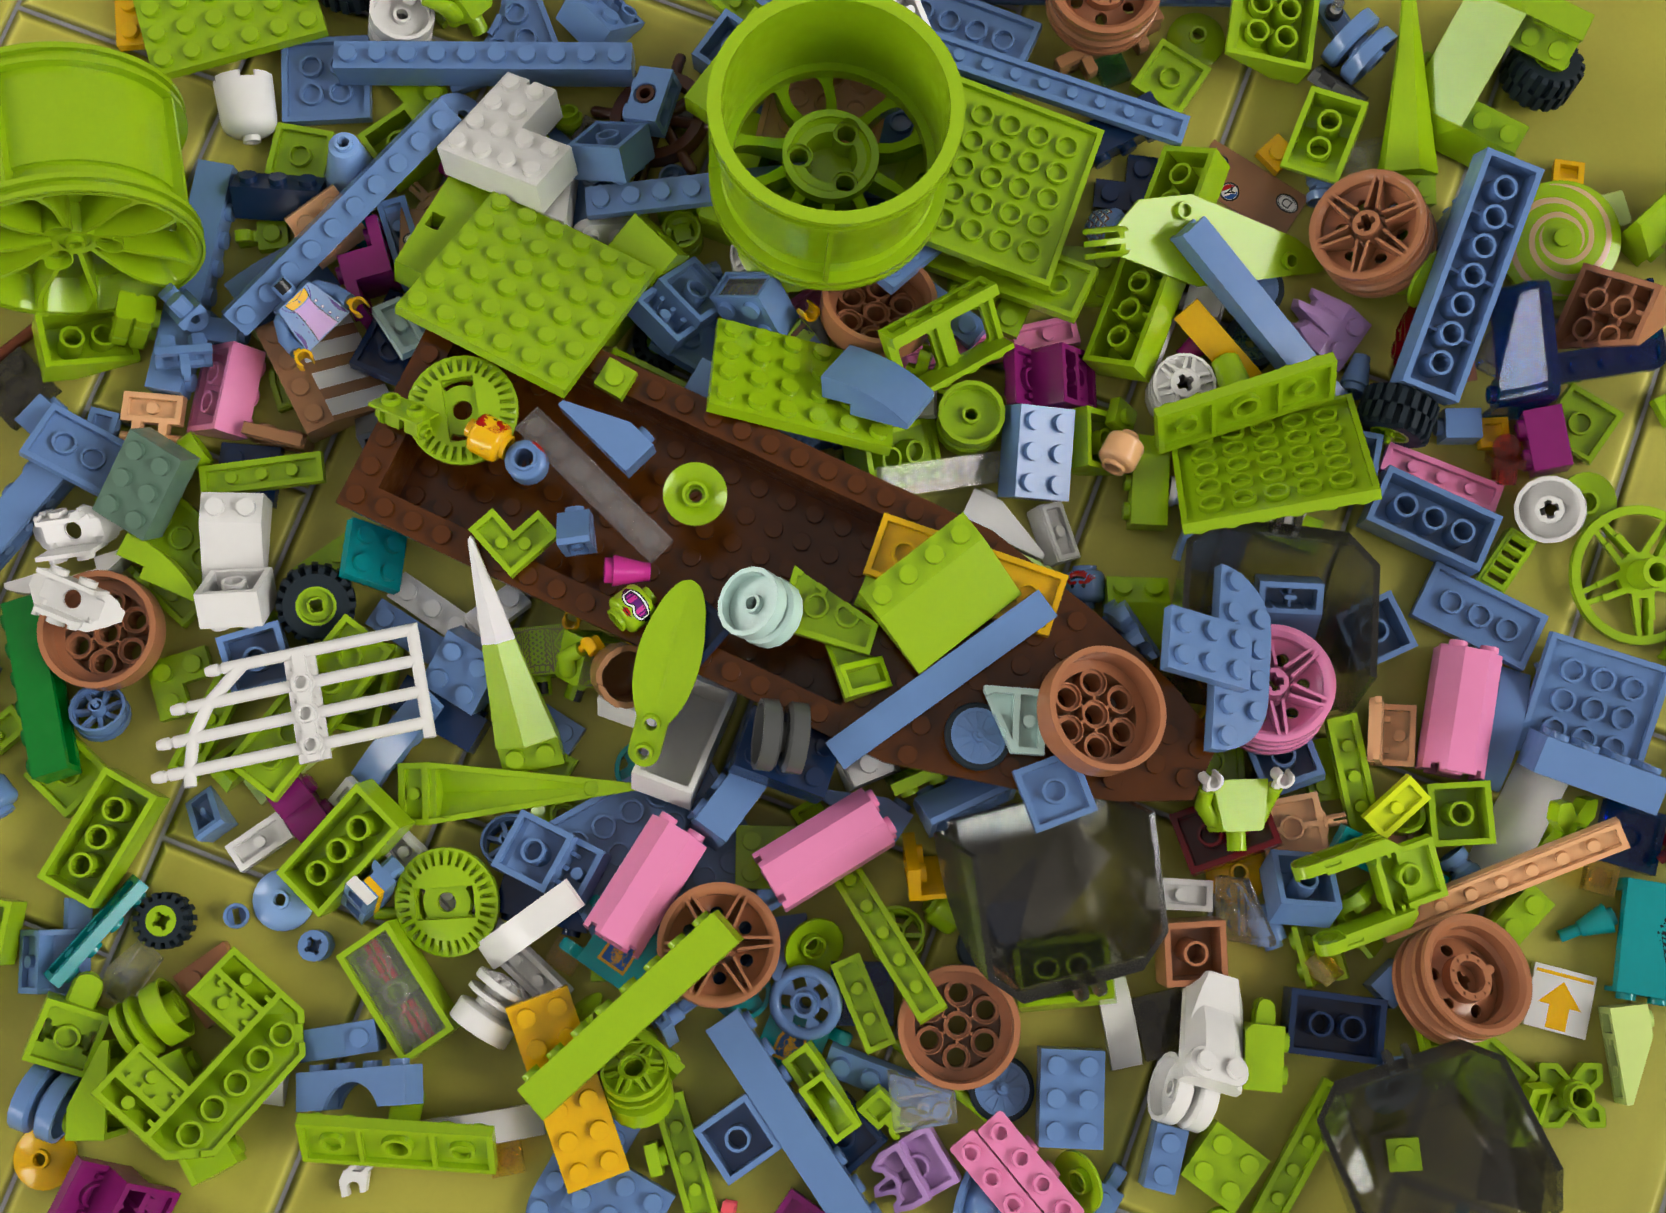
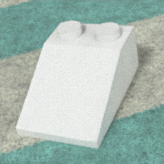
(234, 530)

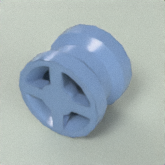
(323, 943)

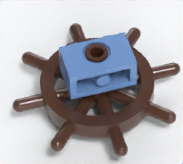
(654, 101)

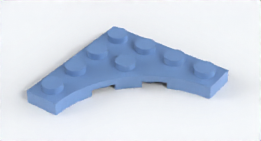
(517, 23)

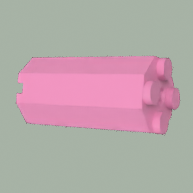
(1459, 710)
(825, 848)
(646, 884)

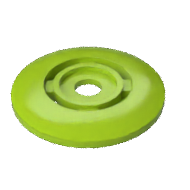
(489, 394)
(444, 931)

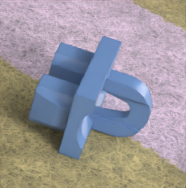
(183, 307)
(194, 355)

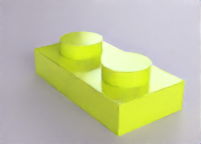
(1395, 806)

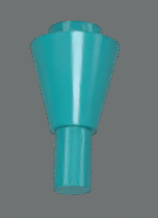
(1595, 922)

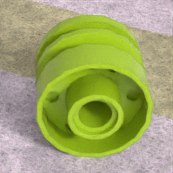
(153, 1018)
(638, 1085)

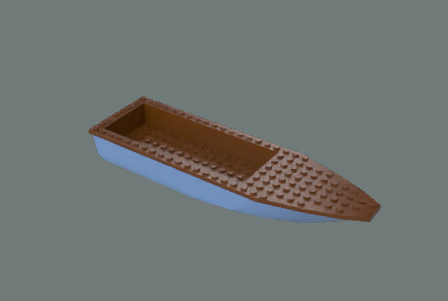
(780, 512)

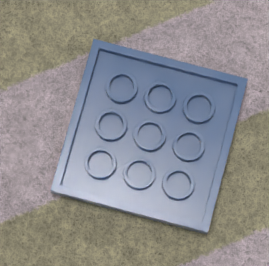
(1596, 695)

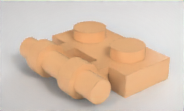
(153, 409)

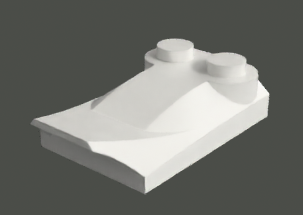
(1212, 1035)

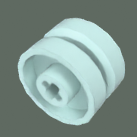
(760, 607)

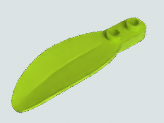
(666, 667)

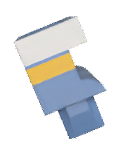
(370, 895)

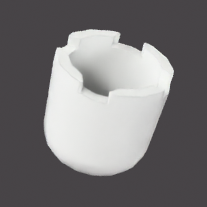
(246, 105)

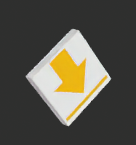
(1560, 1000)

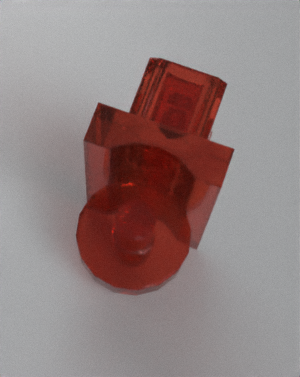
(1506, 459)

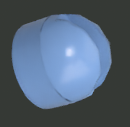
(229, 919)

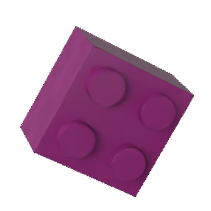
(1544, 441)

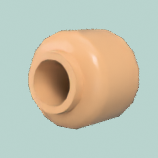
(1121, 452)

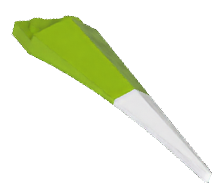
(519, 716)

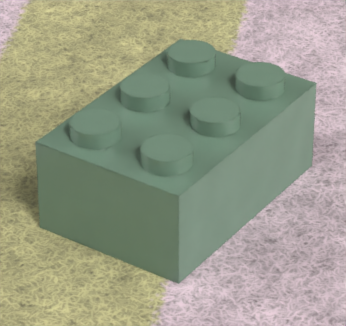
(146, 483)

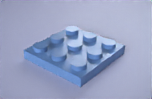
(313, 91)

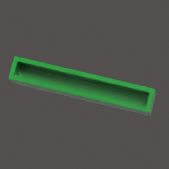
(40, 697)

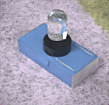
(1333, 16)

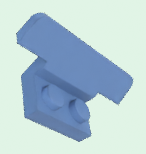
(43, 946)

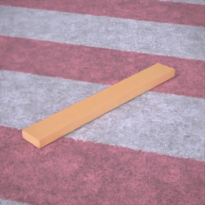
(1522, 872)

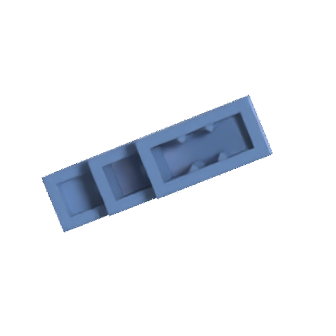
(386, 752)

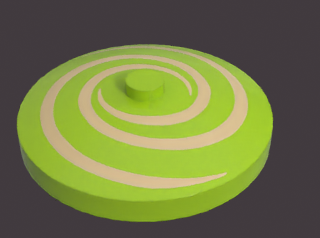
(1562, 231)

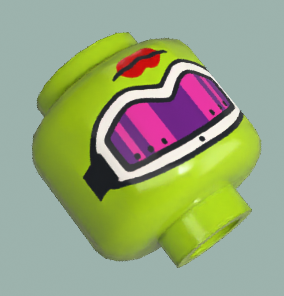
(632, 608)

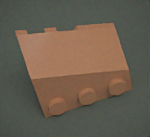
(1610, 310)

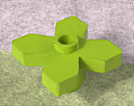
(1569, 817)
(1572, 1094)

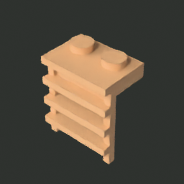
(1391, 734)

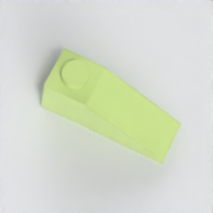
(1627, 1042)

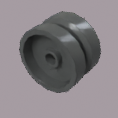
(780, 736)

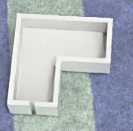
(506, 144)
(687, 745)

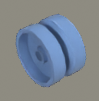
(1359, 46)
(42, 1102)

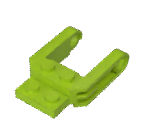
(1402, 879)

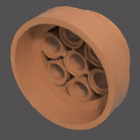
(858, 313)
(62, 646)
(1137, 719)
(978, 1065)

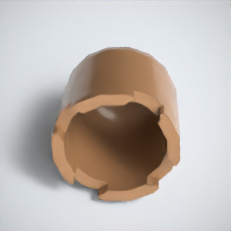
(613, 673)

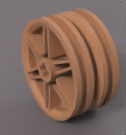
(1120, 30)
(1404, 257)
(761, 942)
(1448, 988)

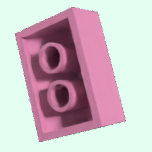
(227, 391)

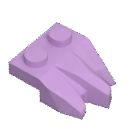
(1329, 325)
(915, 1169)

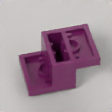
(368, 270)
(1049, 377)
(110, 1188)

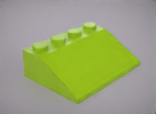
(1273, 36)
(940, 593)

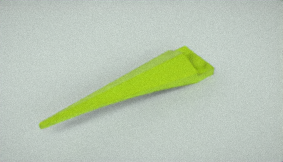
(1408, 131)
(455, 792)

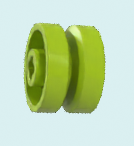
(973, 401)

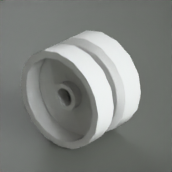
(400, 22)
(1554, 490)
(1177, 1101)

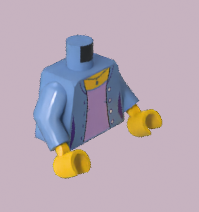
(310, 314)

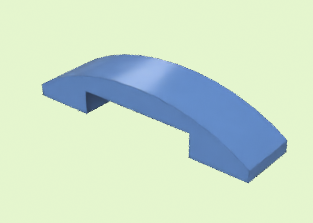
(1507, 724)

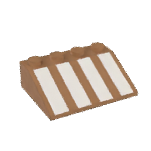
(328, 392)

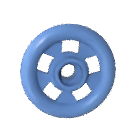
(784, 1016)

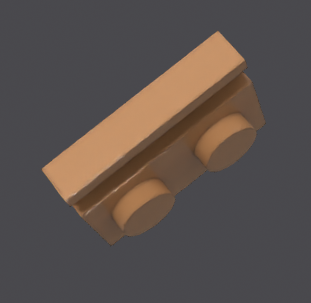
(272, 436)

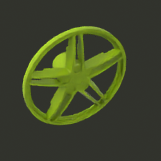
(1639, 575)

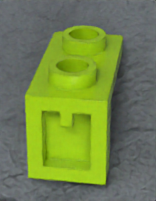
(1353, 903)

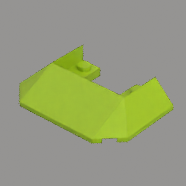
(1471, 53)
(203, 1116)

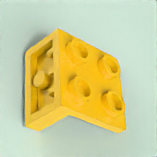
(921, 872)

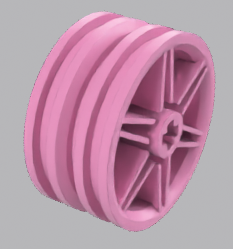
(1305, 662)

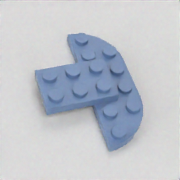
(1228, 654)
(619, 1194)

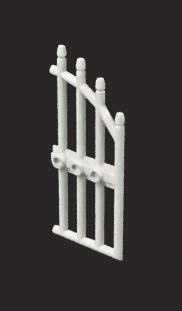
(306, 702)

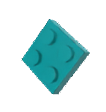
(373, 556)

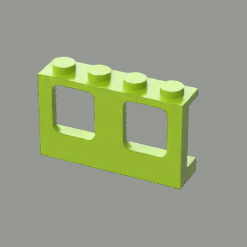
(936, 320)

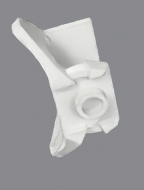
(53, 536)
(95, 611)

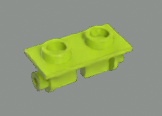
(394, 409)

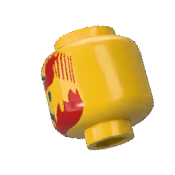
(488, 437)

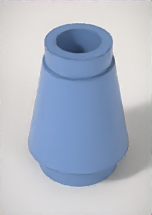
(1356, 375)

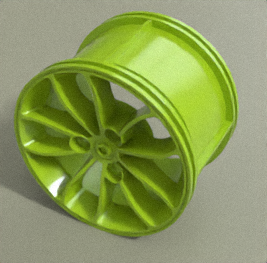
(827, 40)
(91, 180)

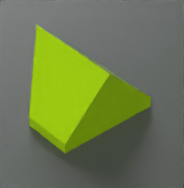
(858, 673)

